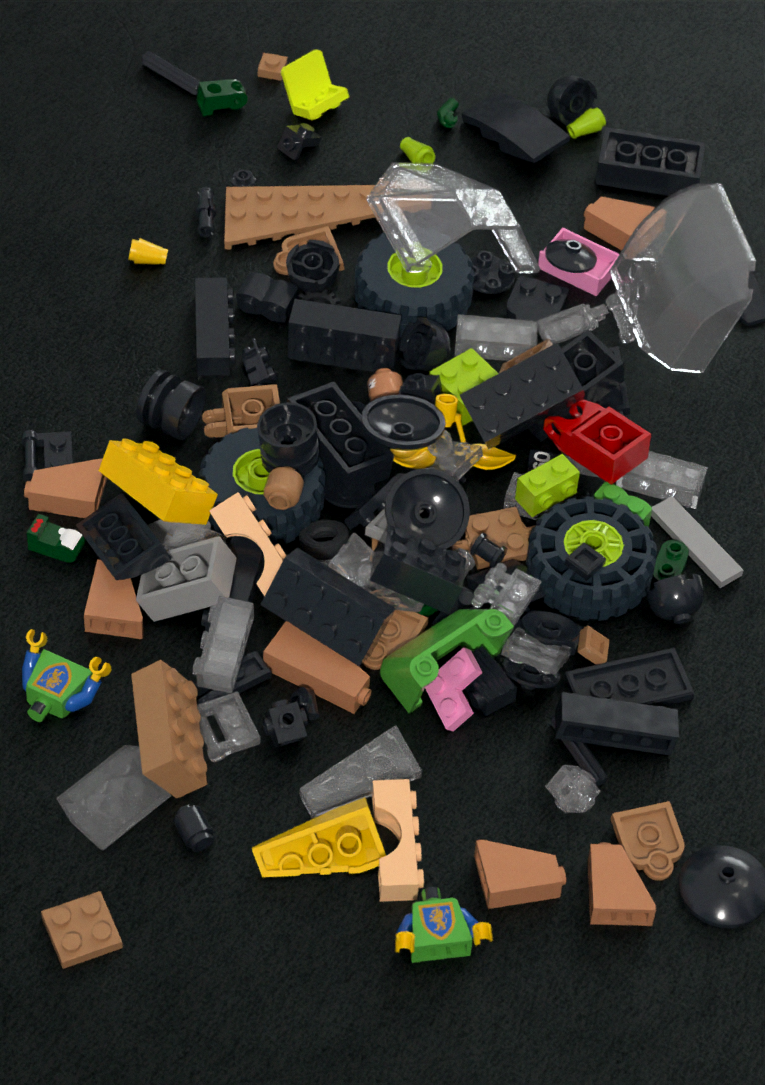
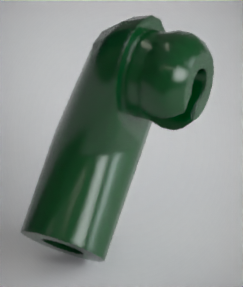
(446, 112)

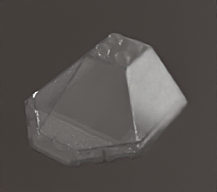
(432, 207)

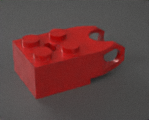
(600, 440)

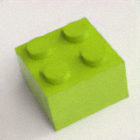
(461, 375)

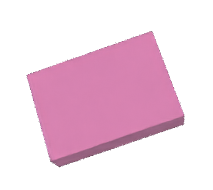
(590, 281)

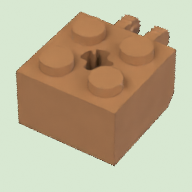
(239, 409)

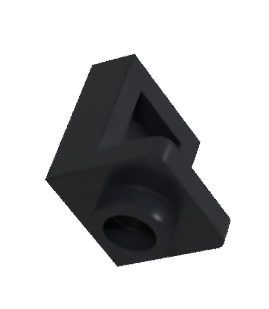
(297, 137)

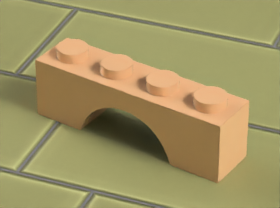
(236, 519)
(398, 871)

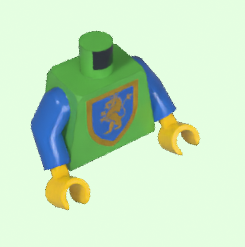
(56, 683)
(439, 929)

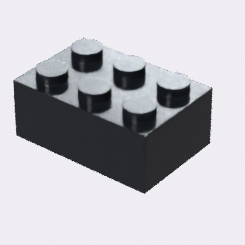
(418, 569)

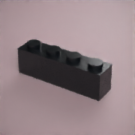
(212, 326)
(246, 572)
(616, 723)

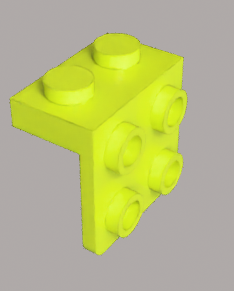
(310, 86)

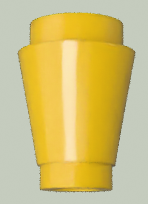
(147, 253)

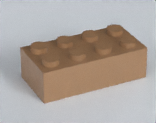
(169, 729)

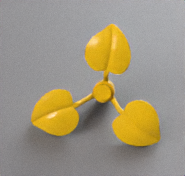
(422, 458)

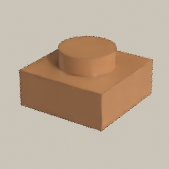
(271, 66)
(593, 645)

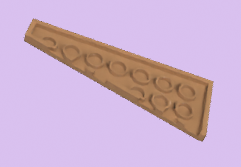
(285, 210)

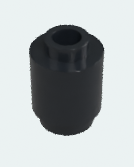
(193, 828)

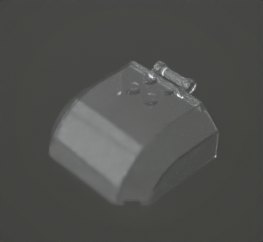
(683, 278)

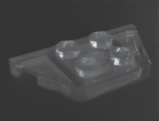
(355, 564)

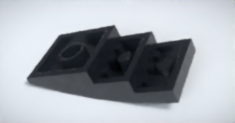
(516, 127)

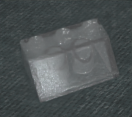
(112, 797)

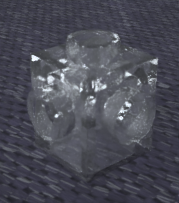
(573, 789)

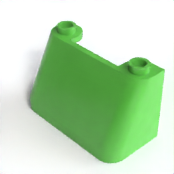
(415, 664)

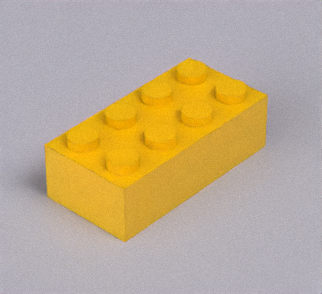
(158, 482)

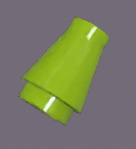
(587, 123)
(417, 151)

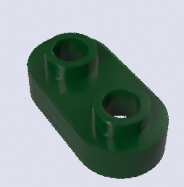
(670, 561)

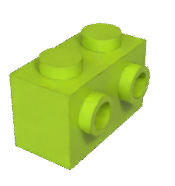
(547, 485)

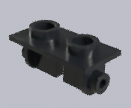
(257, 359)

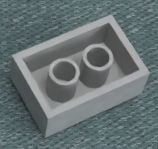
(188, 580)

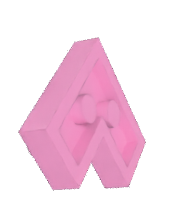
(448, 686)

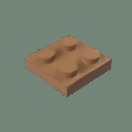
(81, 929)

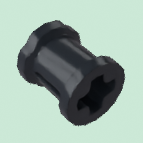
(488, 550)

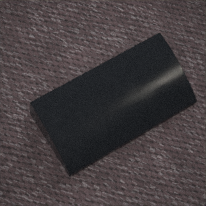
(123, 540)

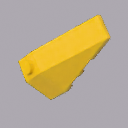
(327, 844)

